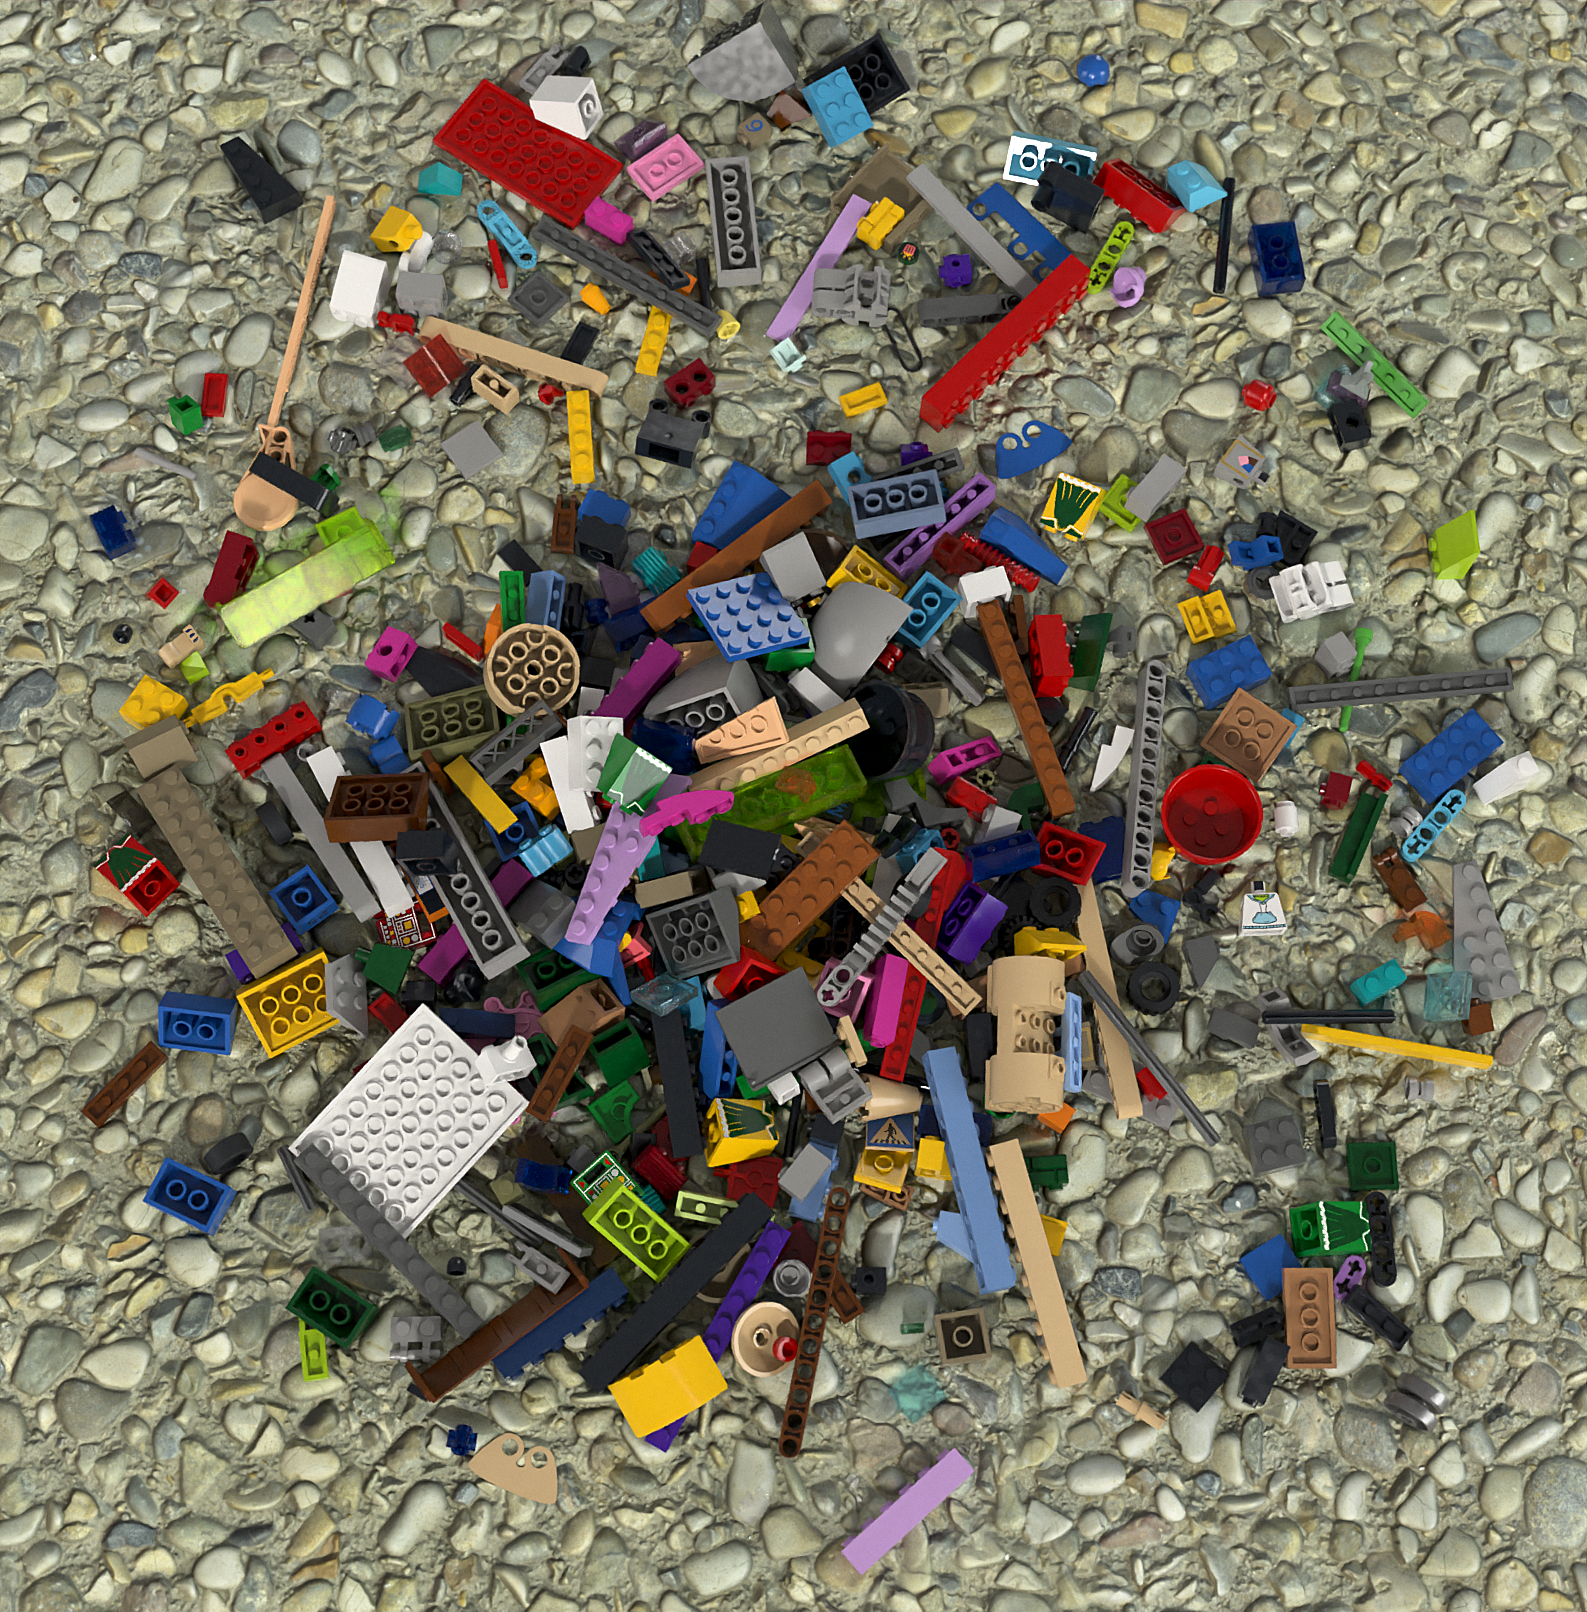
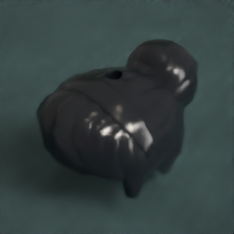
(465, 984)

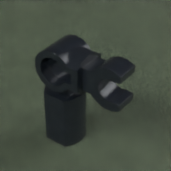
(1193, 897)

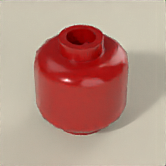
(1259, 395)

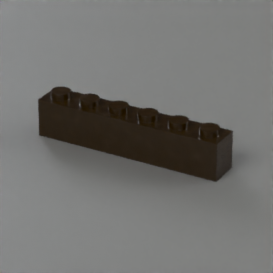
(572, 1205)

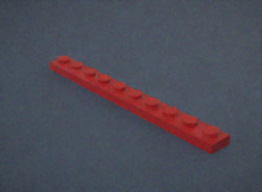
(927, 927)

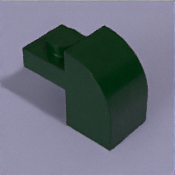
(1024, 801)

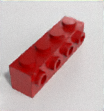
(277, 736)

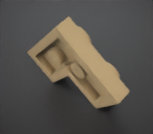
(849, 1038)

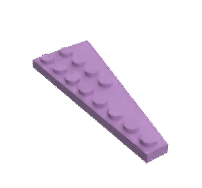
(614, 861)

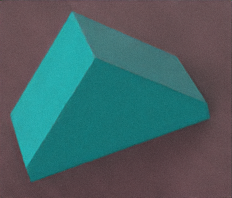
(440, 180)

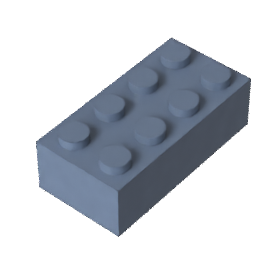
(896, 504)

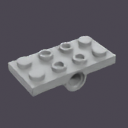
(833, 1084)

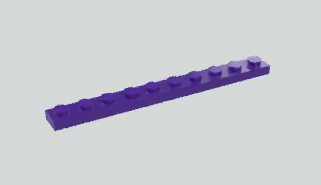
(736, 1302)

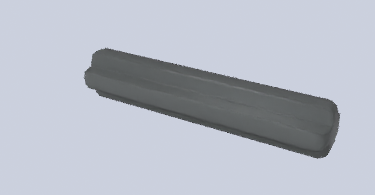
(297, 1179)

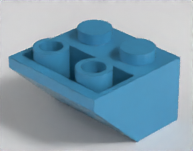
(695, 1009)

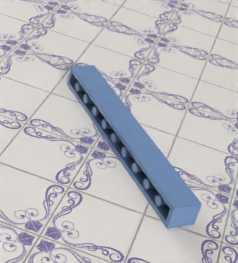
(968, 1170)

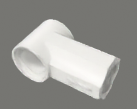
(416, 257)

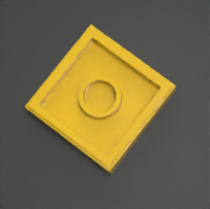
(883, 1168)

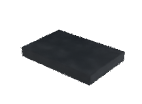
(740, 849)

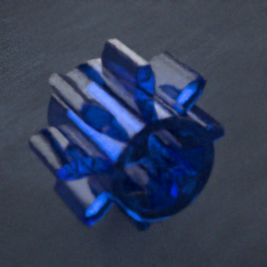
(461, 1440)

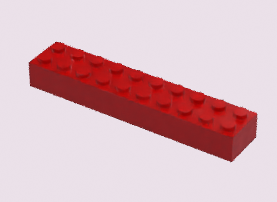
(1004, 344)

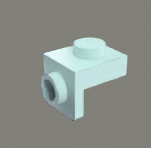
(787, 356)

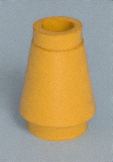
(594, 298)

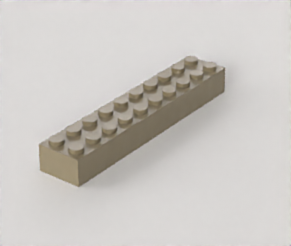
(216, 872)

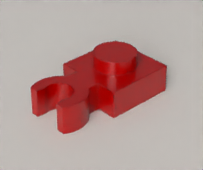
(399, 322)

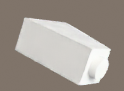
(812, 692)
(1507, 778)

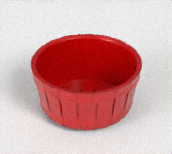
(1211, 814)

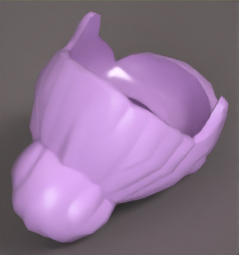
(1128, 286)

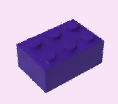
(969, 922)

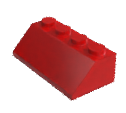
(1139, 195)

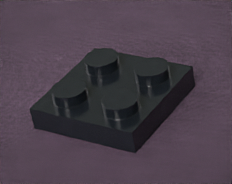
(1193, 1377)

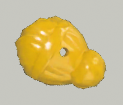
(1161, 857)

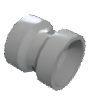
(1406, 821)
(1419, 1088)

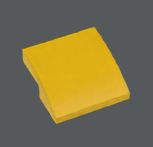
(1207, 617)

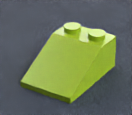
(1455, 547)

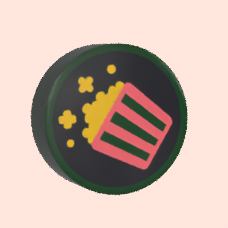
(908, 253)

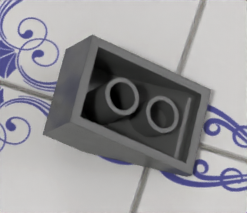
(543, 912)

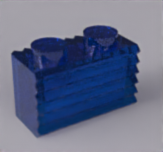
(112, 532)

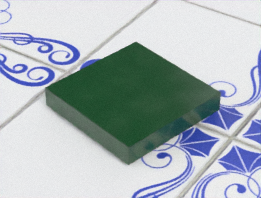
(1372, 1166)

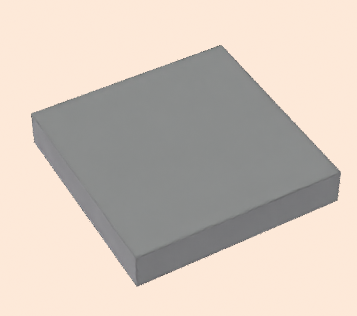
(471, 450)

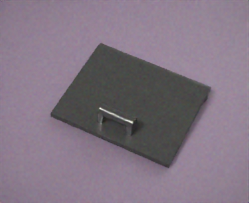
(777, 1028)

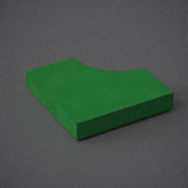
(614, 1111)

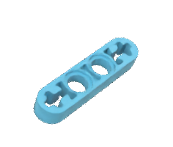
(1434, 826)

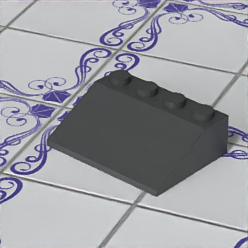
(697, 932)

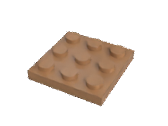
(1248, 735)

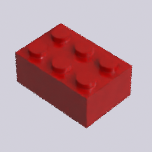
(1049, 655)

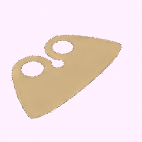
(524, 1481)

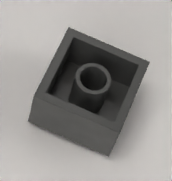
(1273, 1146)

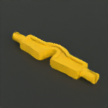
(239, 691)

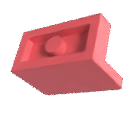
(637, 948)

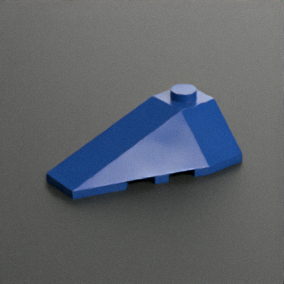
(1021, 543)

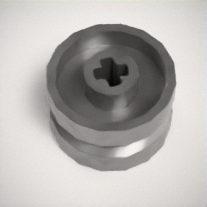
(1416, 1402)

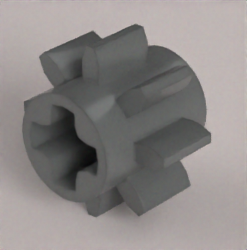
(342, 440)

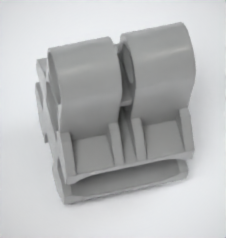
(842, 293)

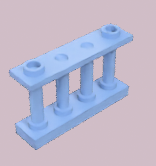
(1071, 1043)

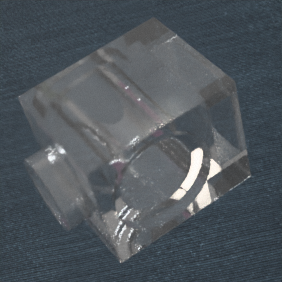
(680, 248)

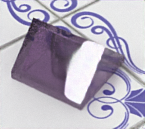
(642, 139)

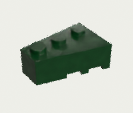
(543, 1054)

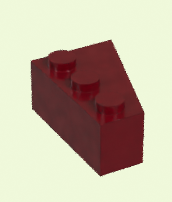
(232, 569)

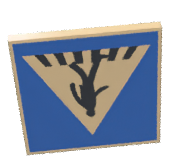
(891, 1133)

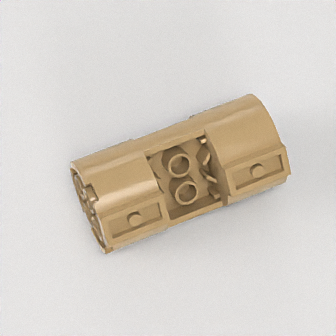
(1025, 1071)

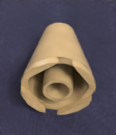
(888, 1098)

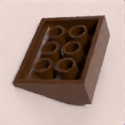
(377, 806)

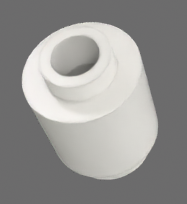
(1286, 818)

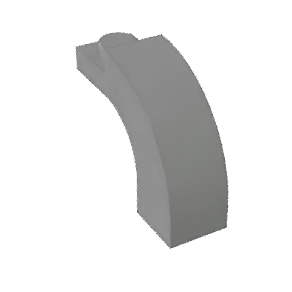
(1286, 1037)

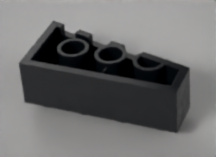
(263, 185)

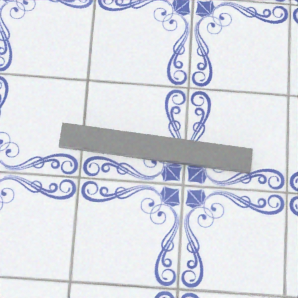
(971, 231)

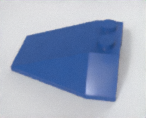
(603, 953)

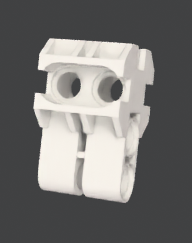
(1310, 590)

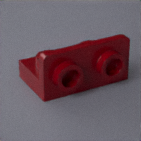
(826, 447)

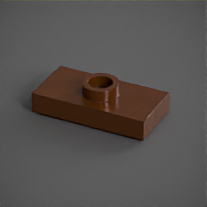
(437, 773)

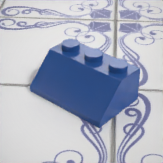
(197, 1022)

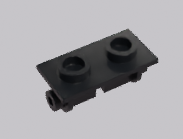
(1257, 1326)

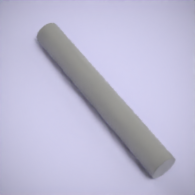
(170, 465)

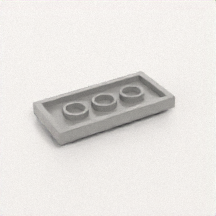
(1157, 1112)

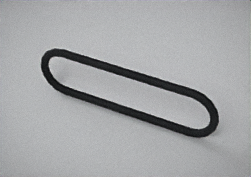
(911, 339)

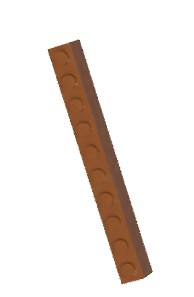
(738, 554)
(1025, 710)

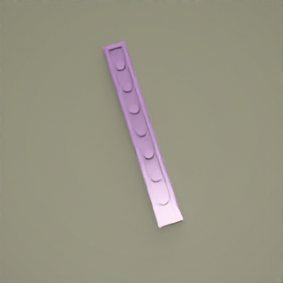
(825, 257)

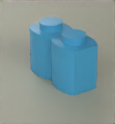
(544, 849)

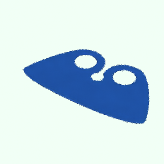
(1041, 450)

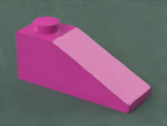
(963, 759)

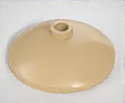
(771, 1322)

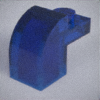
(543, 1177)

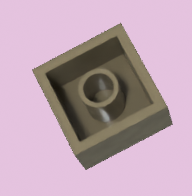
(962, 1337)

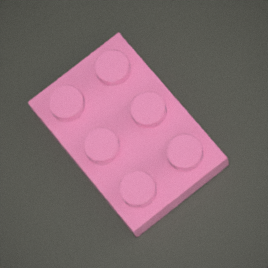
(665, 167)

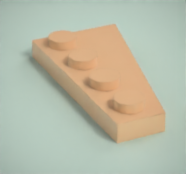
(746, 733)

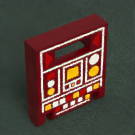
(405, 928)

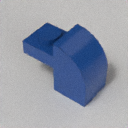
(1260, 552)

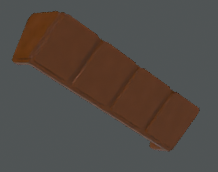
(498, 1334)

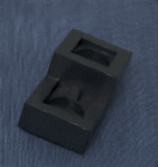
(902, 833)

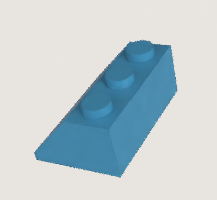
(931, 606)

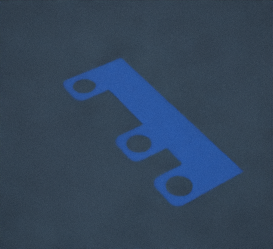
(1030, 230)

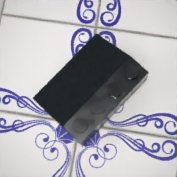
(871, 72)

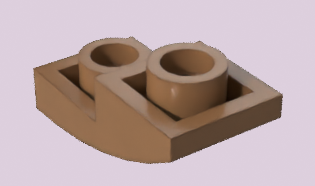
(891, 1198)

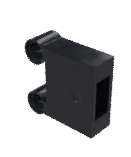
(1067, 197)
(671, 437)

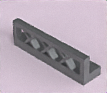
(518, 749)

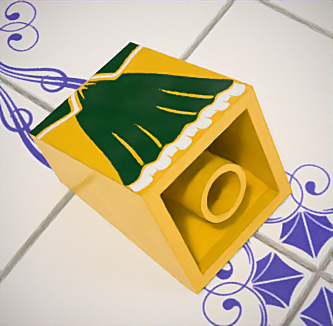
(1072, 507)
(738, 1130)

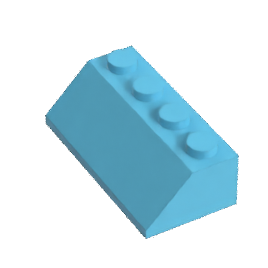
(1031, 153)

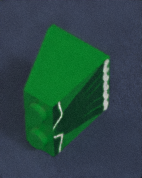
(631, 776)
(1330, 1229)

